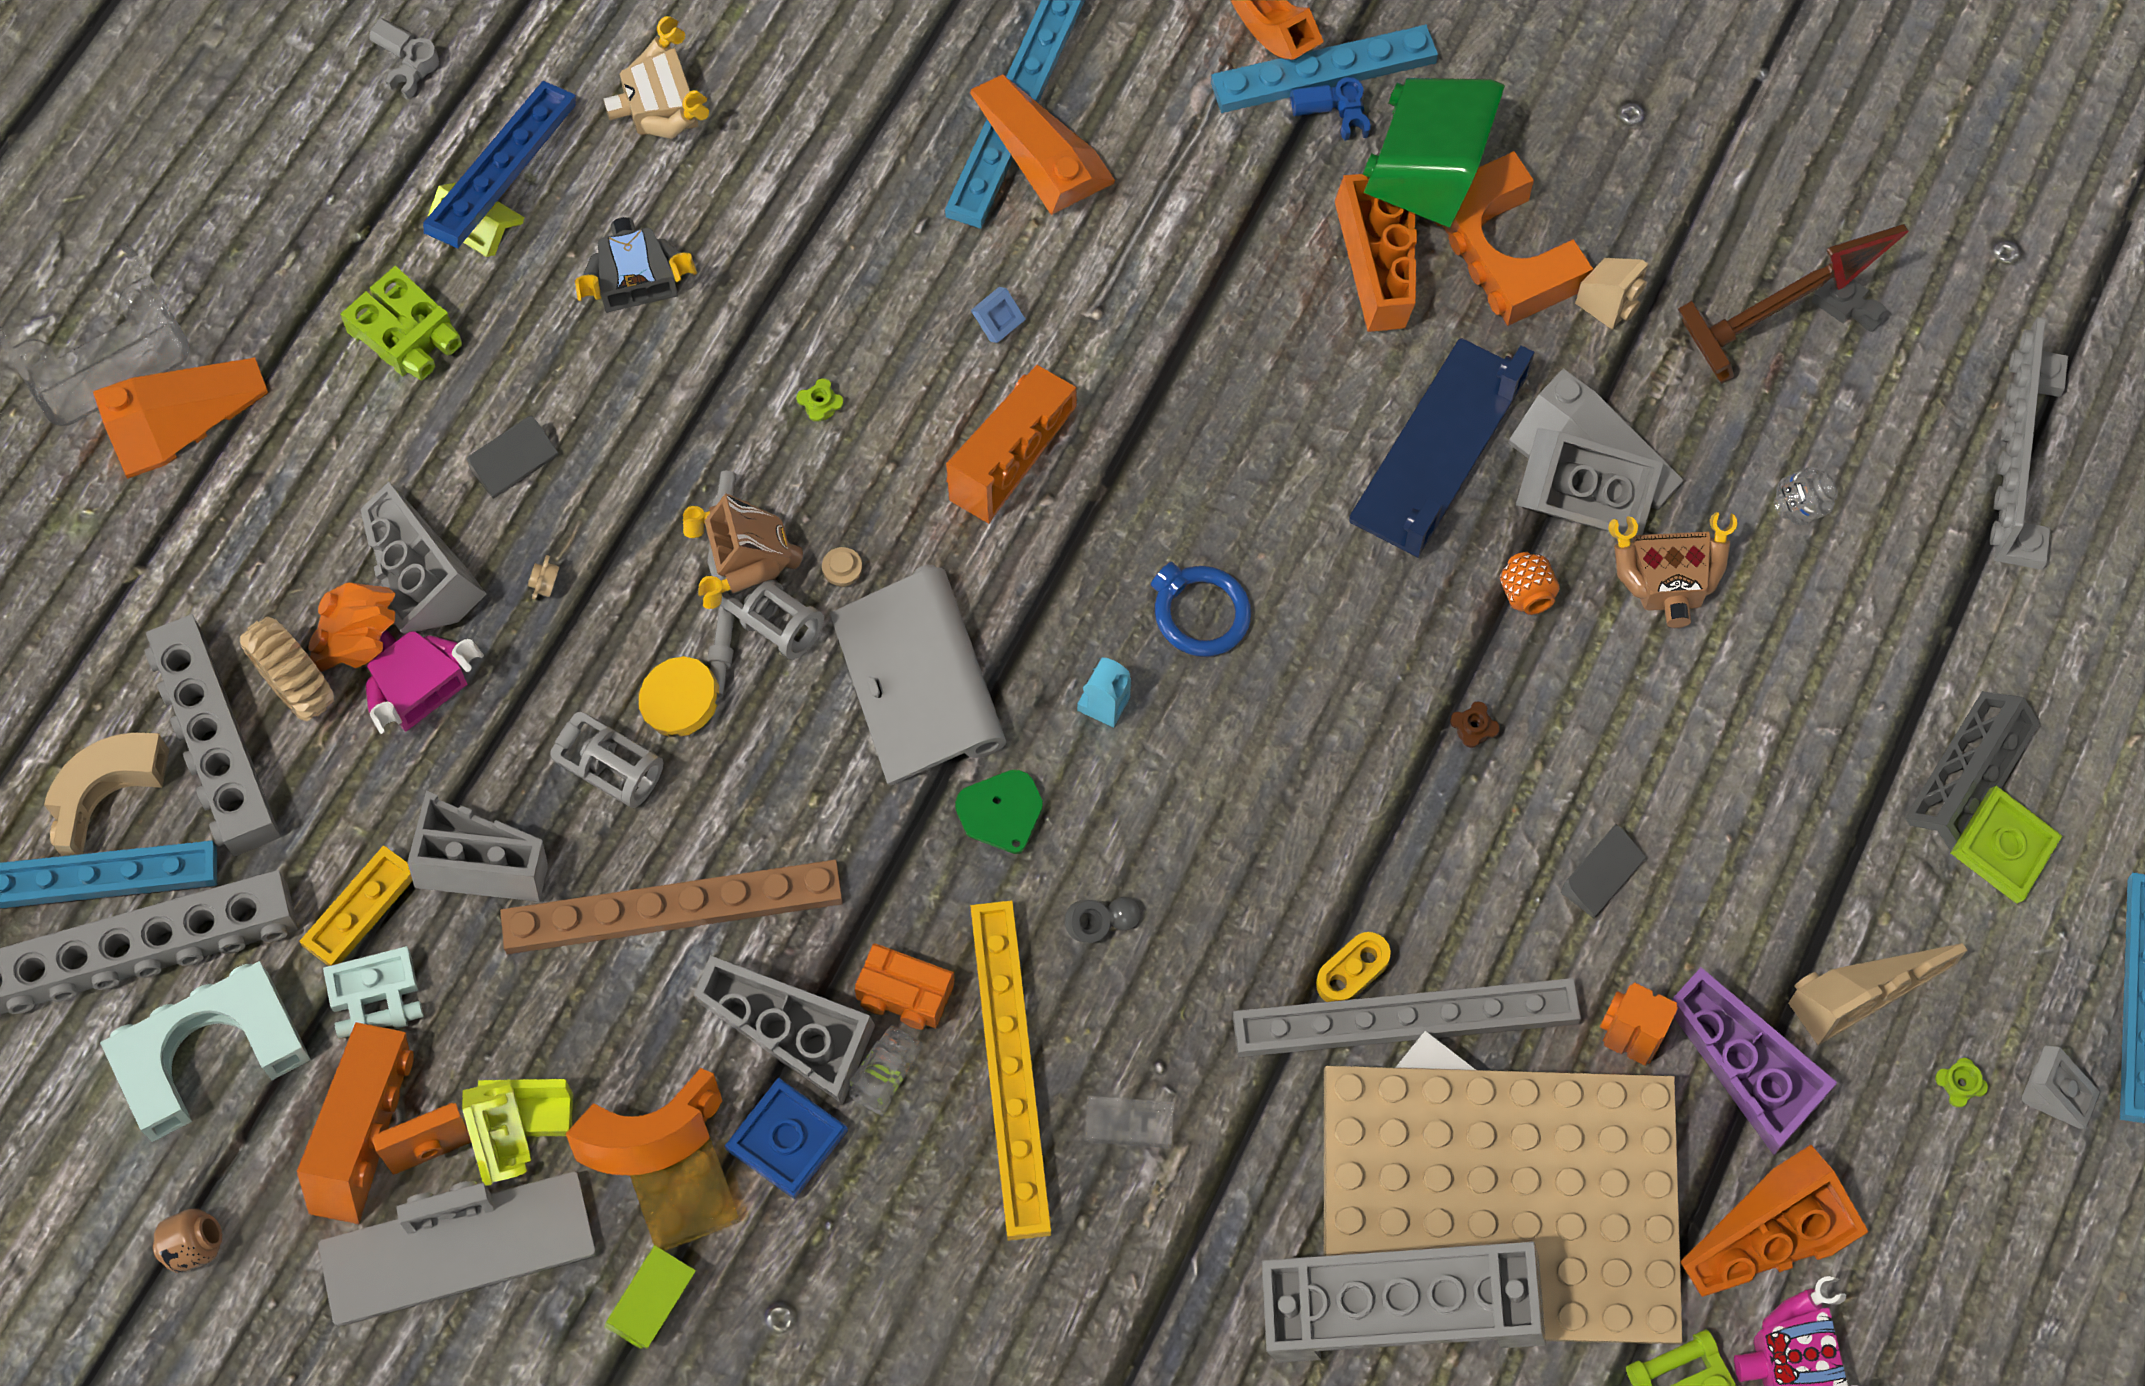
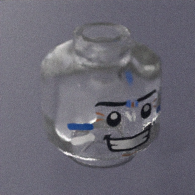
(1805, 496)

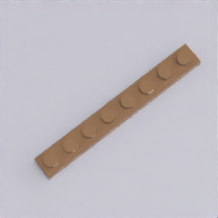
(670, 907)

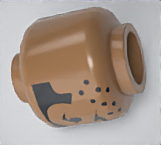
(187, 1240)

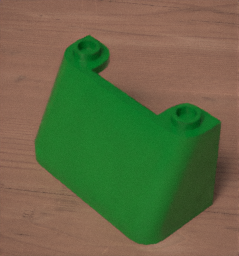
(1433, 144)

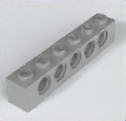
(252, 822)

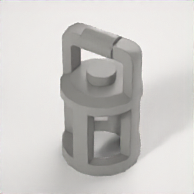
(761, 606)
(599, 754)

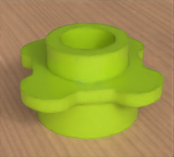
(820, 410)
(1964, 1070)

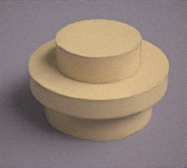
(842, 566)

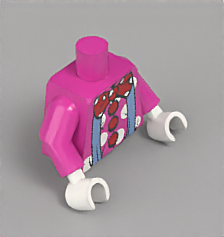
(1797, 1343)

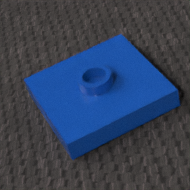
(786, 1138)

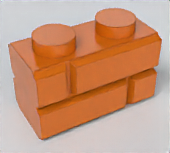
(904, 987)
(1637, 1022)

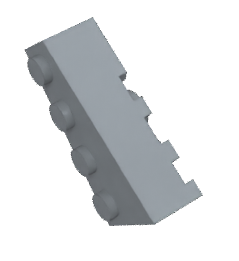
(795, 1026)

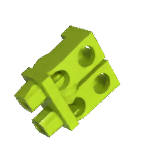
(401, 325)

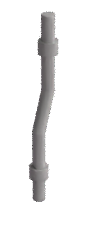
(720, 653)

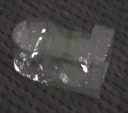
(884, 1069)

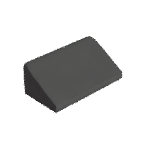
(511, 456)
(1603, 872)

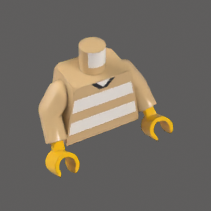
(658, 90)

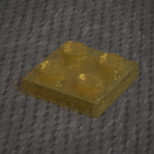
(686, 1199)

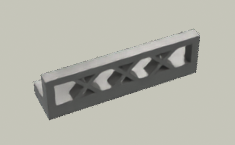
(1983, 766)

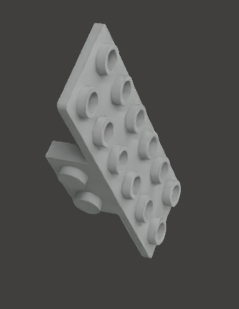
(455, 1245)

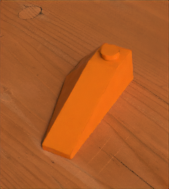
(1047, 151)
(166, 411)
(1784, 1219)

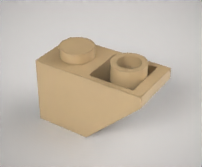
(1613, 290)

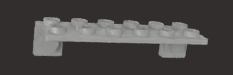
(2034, 374)

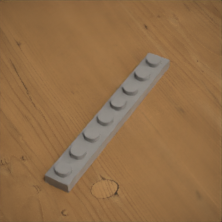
(1405, 1017)

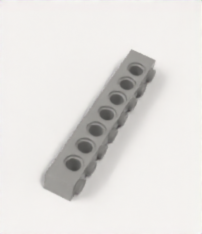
(141, 930)

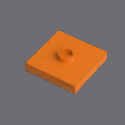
(422, 1138)

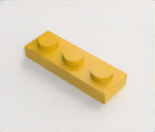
(358, 907)

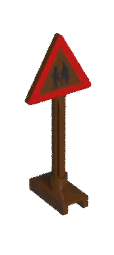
(1845, 264)

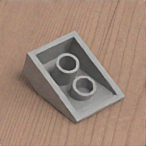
(1587, 481)

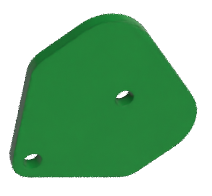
(1003, 822)

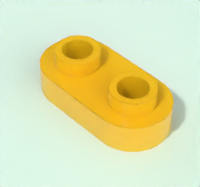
(1351, 969)

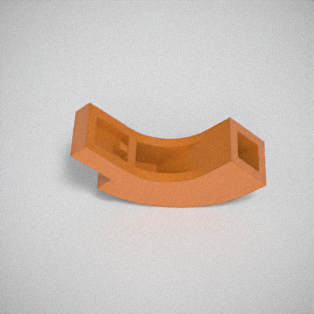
(1280, 26)
(647, 1141)

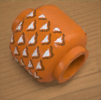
(1529, 583)

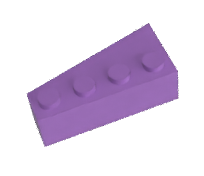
(1753, 1062)

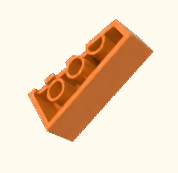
(1380, 252)
(1009, 443)
(359, 1104)

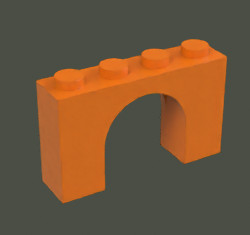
(1513, 285)

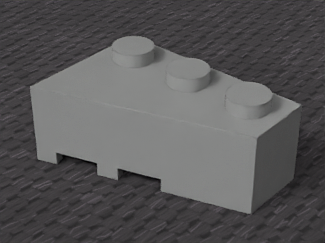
(473, 855)

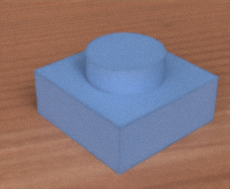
(998, 314)

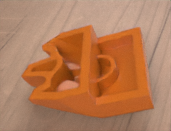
(351, 625)

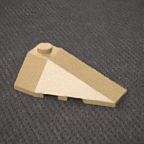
(1856, 991)

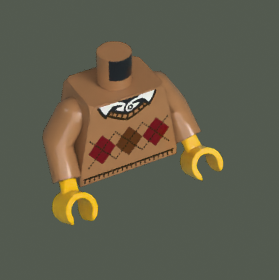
(1672, 569)

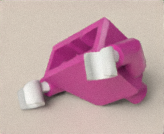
(415, 677)

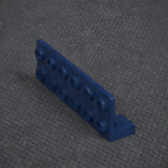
(1440, 445)

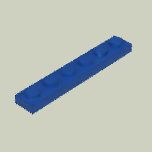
(499, 164)

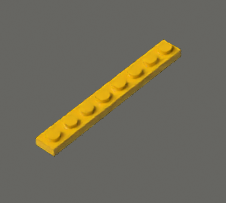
(1010, 1071)

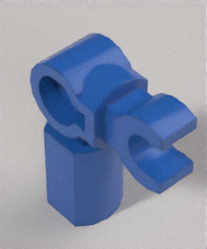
(1344, 97)

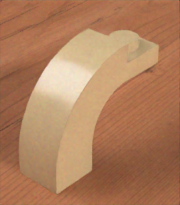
(94, 774)

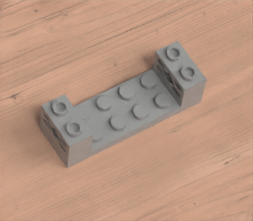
(1403, 1299)

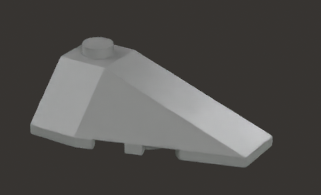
(1579, 411)
(417, 565)

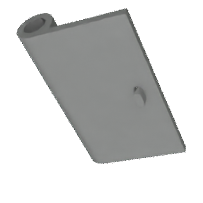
(927, 674)

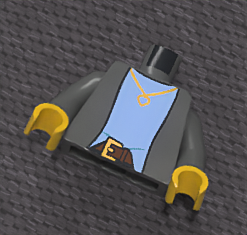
(633, 268)

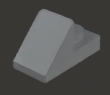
(2060, 1089)

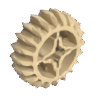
(287, 668)

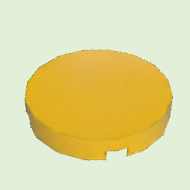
(678, 696)

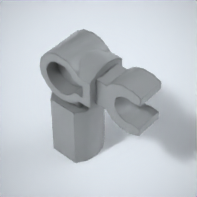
(417, 55)

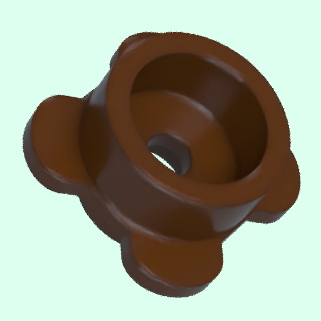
(1471, 735)

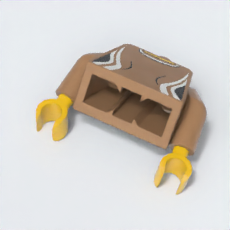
(745, 545)

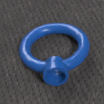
(1172, 581)

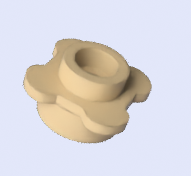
(543, 578)

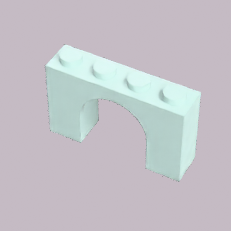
(145, 1051)

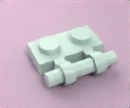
(371, 980)

